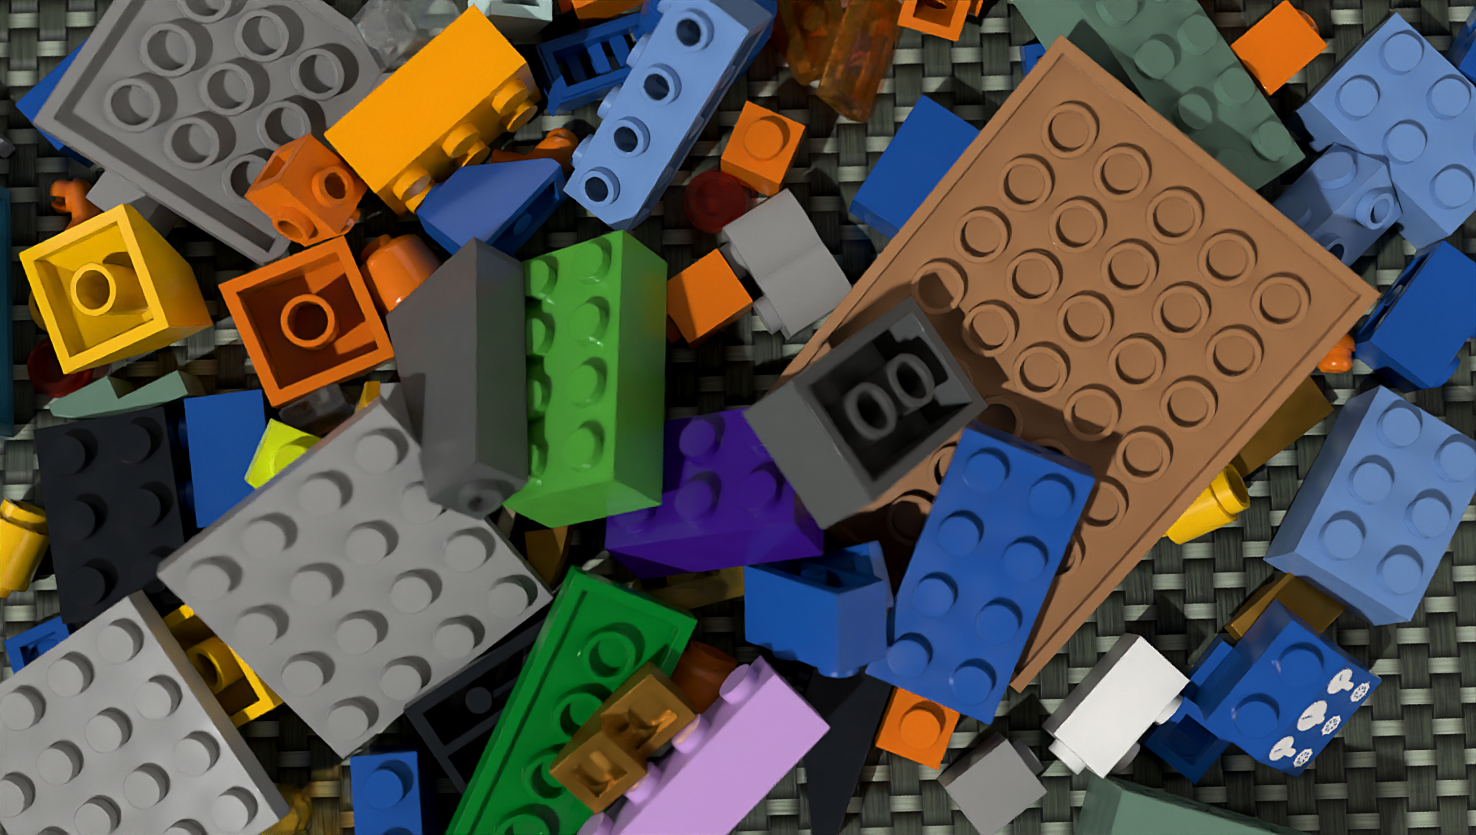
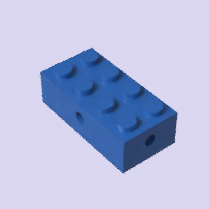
(981, 569)

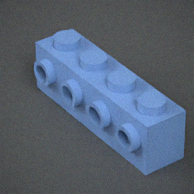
(662, 106)
(1342, 202)

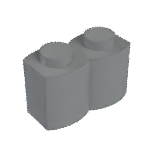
(785, 265)

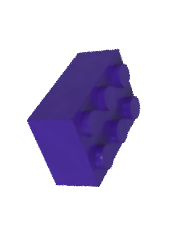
(719, 505)

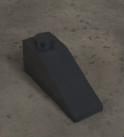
(836, 760)

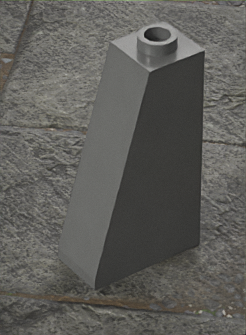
(465, 378)

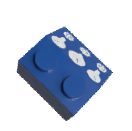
(1284, 691)

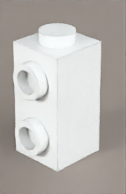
(1114, 707)

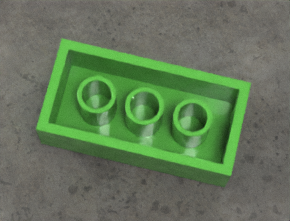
(594, 381)

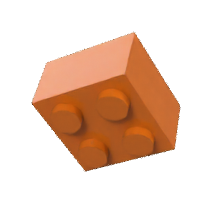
(308, 322)

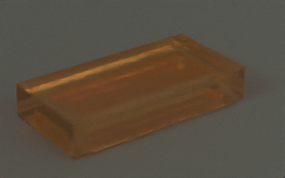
(859, 57)

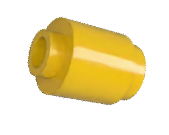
(1213, 507)
(22, 544)

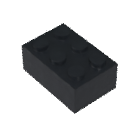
(114, 507)

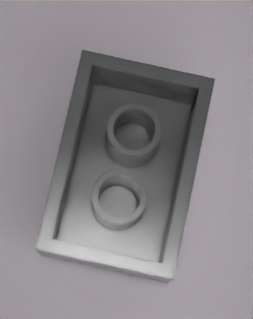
(865, 413)

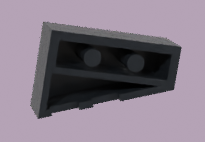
(466, 706)

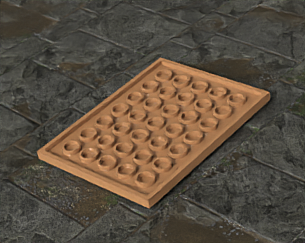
(1104, 307)

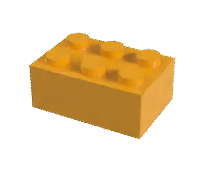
(437, 112)

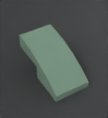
(116, 396)

